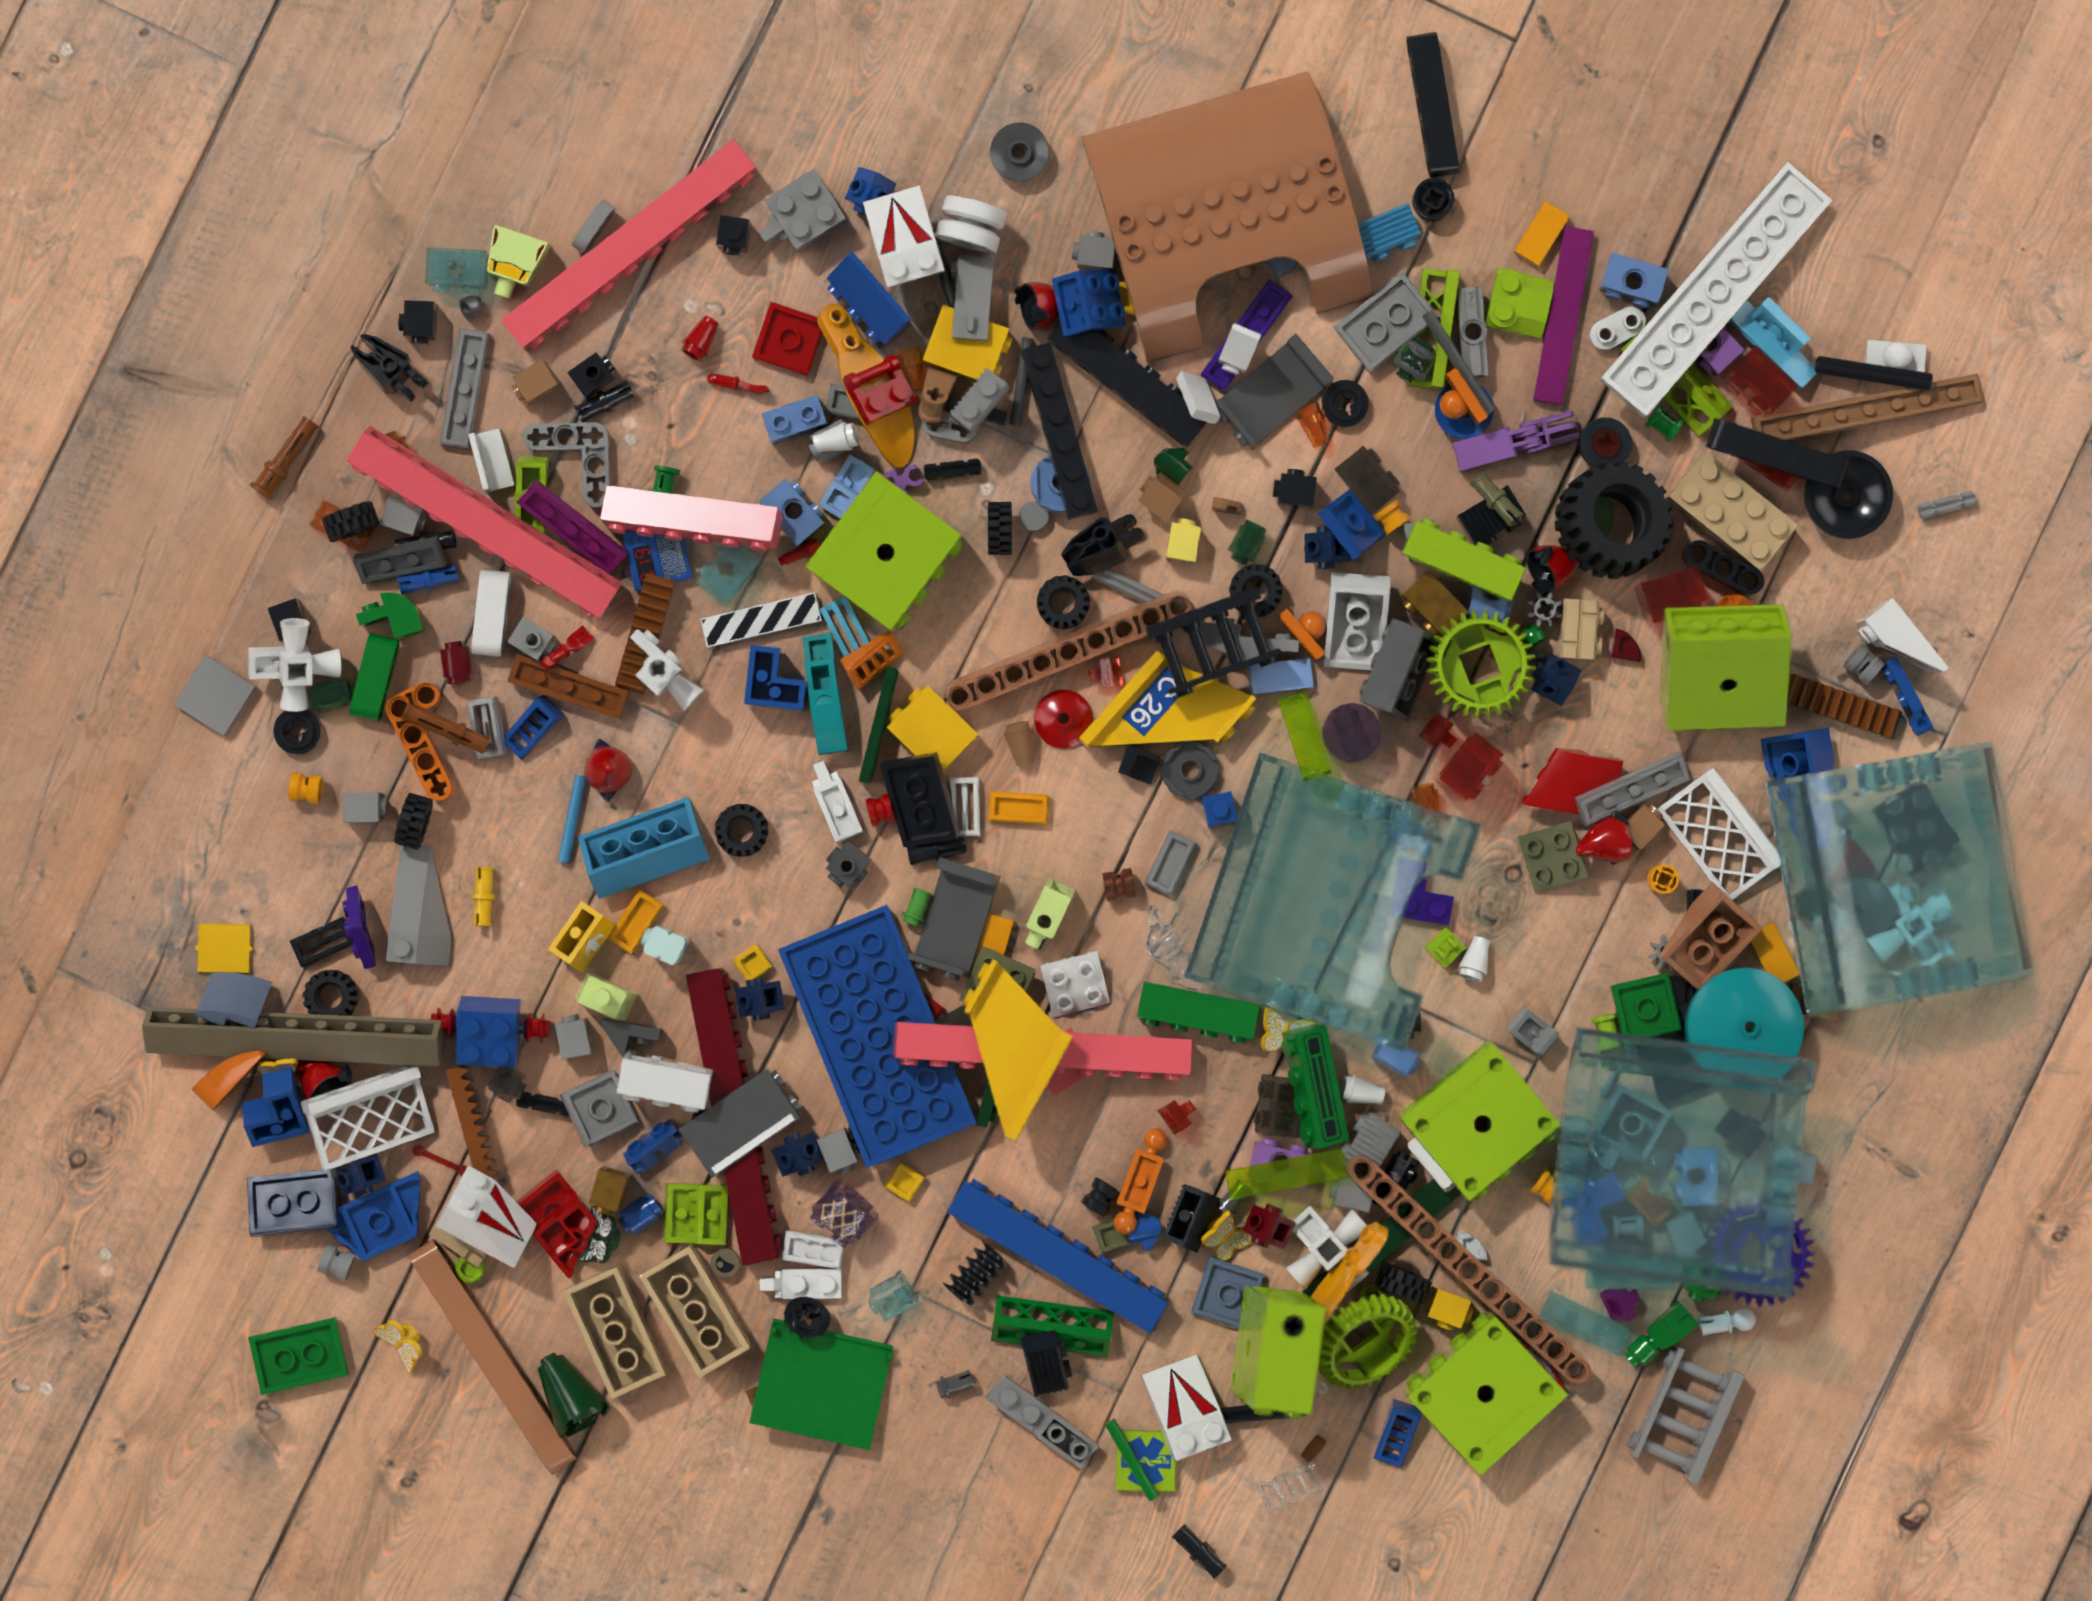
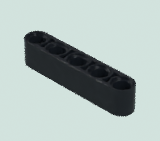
(1432, 104)
(1777, 453)

